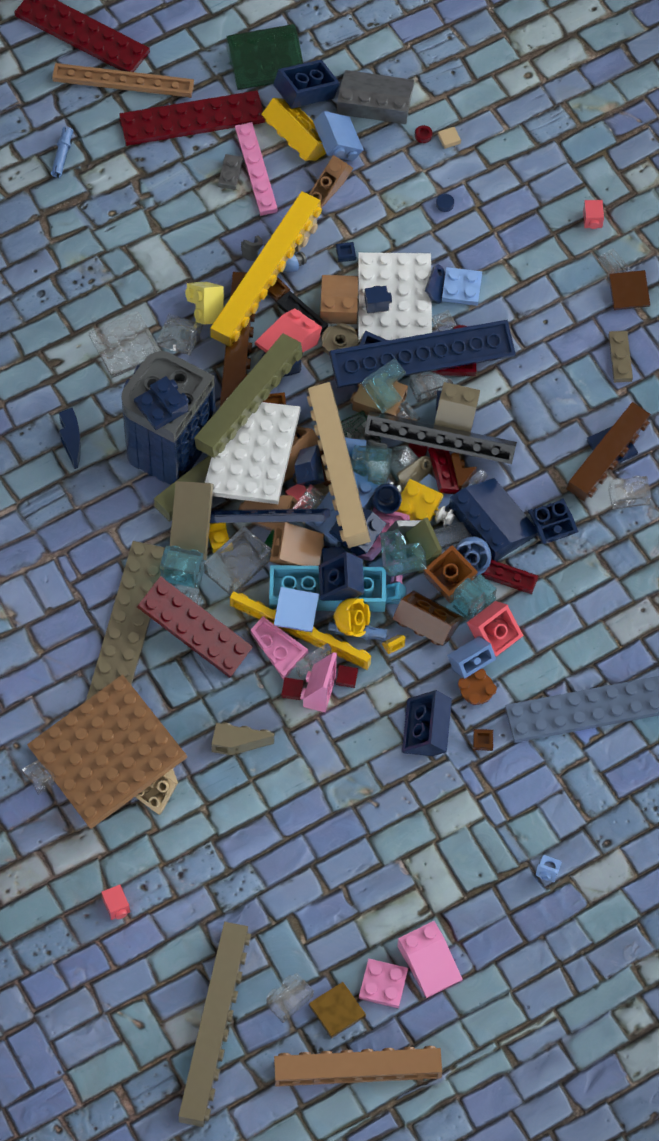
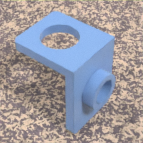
(548, 873)

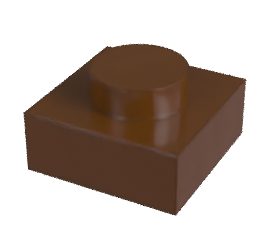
(483, 740)

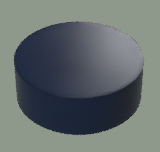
(445, 202)

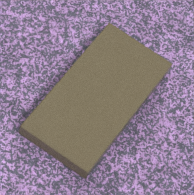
(191, 516)

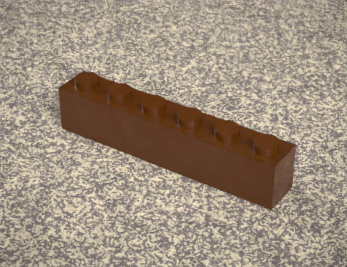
(607, 452)

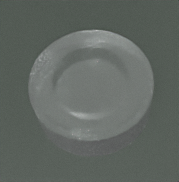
(478, 477)

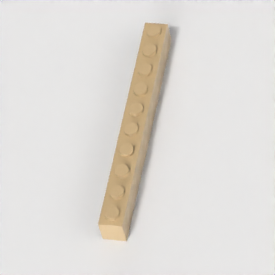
(339, 465)

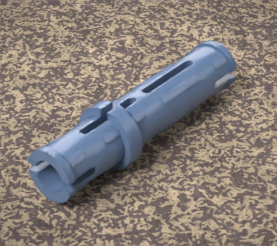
(62, 150)
(371, 632)

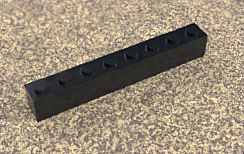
(440, 437)

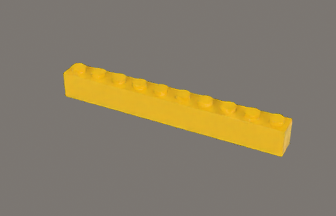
(265, 269)

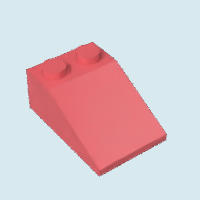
(295, 326)

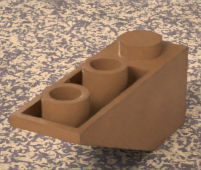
(331, 180)

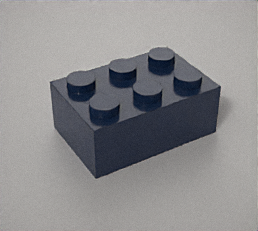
(306, 83)

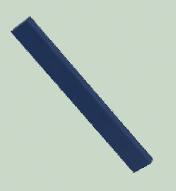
(269, 515)

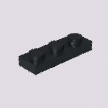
(290, 301)

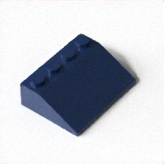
(493, 517)

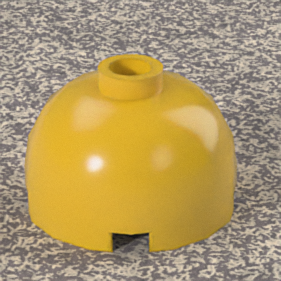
(352, 617)

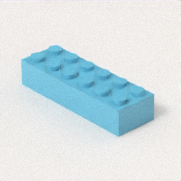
(307, 579)

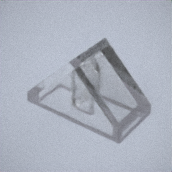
(402, 457)
(310, 499)

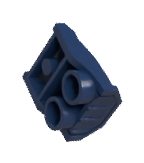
(553, 521)

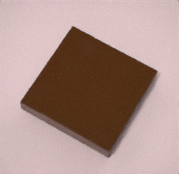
(629, 290)

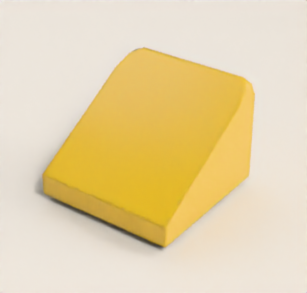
(394, 643)

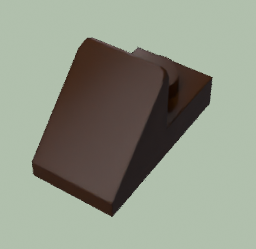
(462, 474)

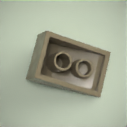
(457, 407)

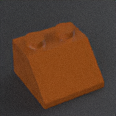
(449, 572)

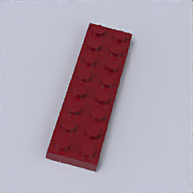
(84, 33)
(191, 118)

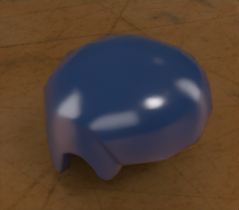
(387, 498)

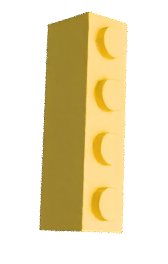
(295, 128)

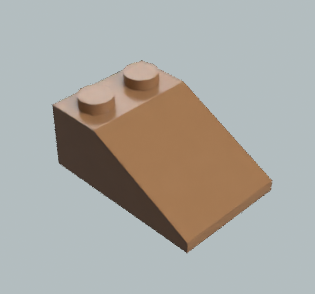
(339, 299)

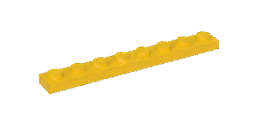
(343, 649)

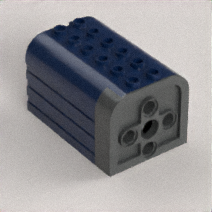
(172, 448)

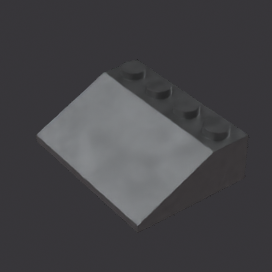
(375, 97)

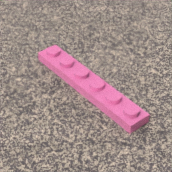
(256, 169)

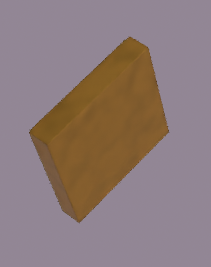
(337, 1009)

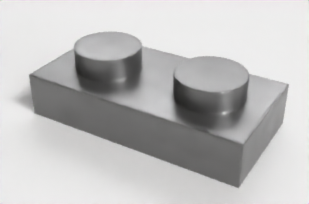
(230, 171)

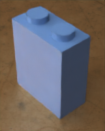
(338, 135)

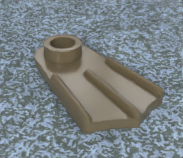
(414, 471)

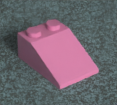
(320, 684)
(429, 959)

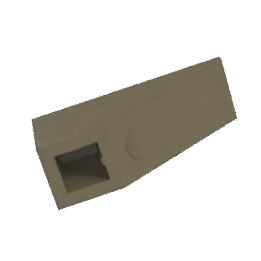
(235, 740)

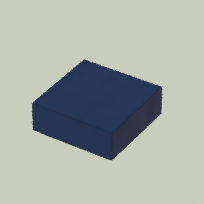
(345, 252)

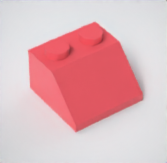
(496, 626)

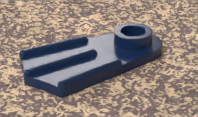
(435, 284)

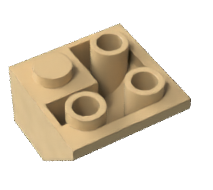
(159, 793)

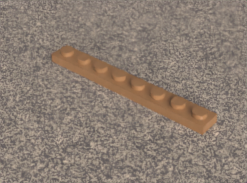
(123, 80)

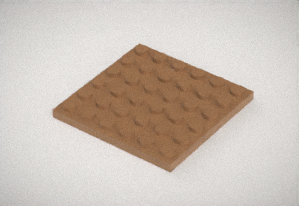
(107, 751)

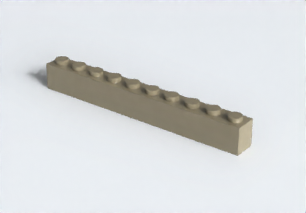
(213, 1025)

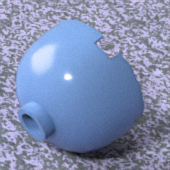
(475, 552)

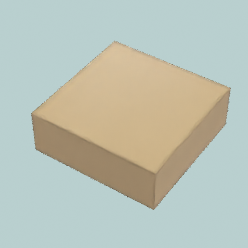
(449, 137)

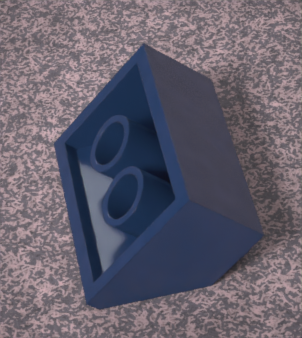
(427, 724)

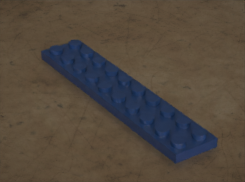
(425, 352)

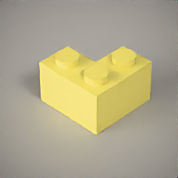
(207, 299)

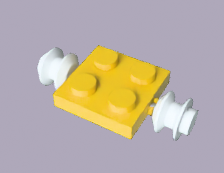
(422, 502)

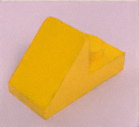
(217, 535)

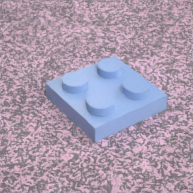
(462, 286)

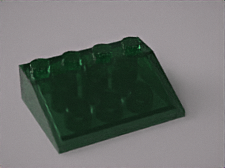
(260, 54)

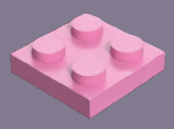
(383, 983)

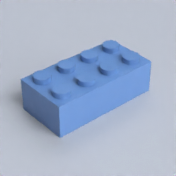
(365, 491)

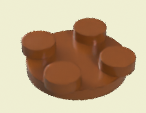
(477, 687)

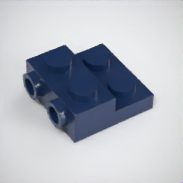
(162, 403)

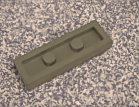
(620, 356)

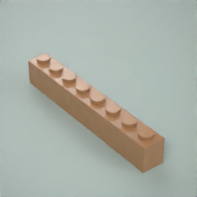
(357, 1066)

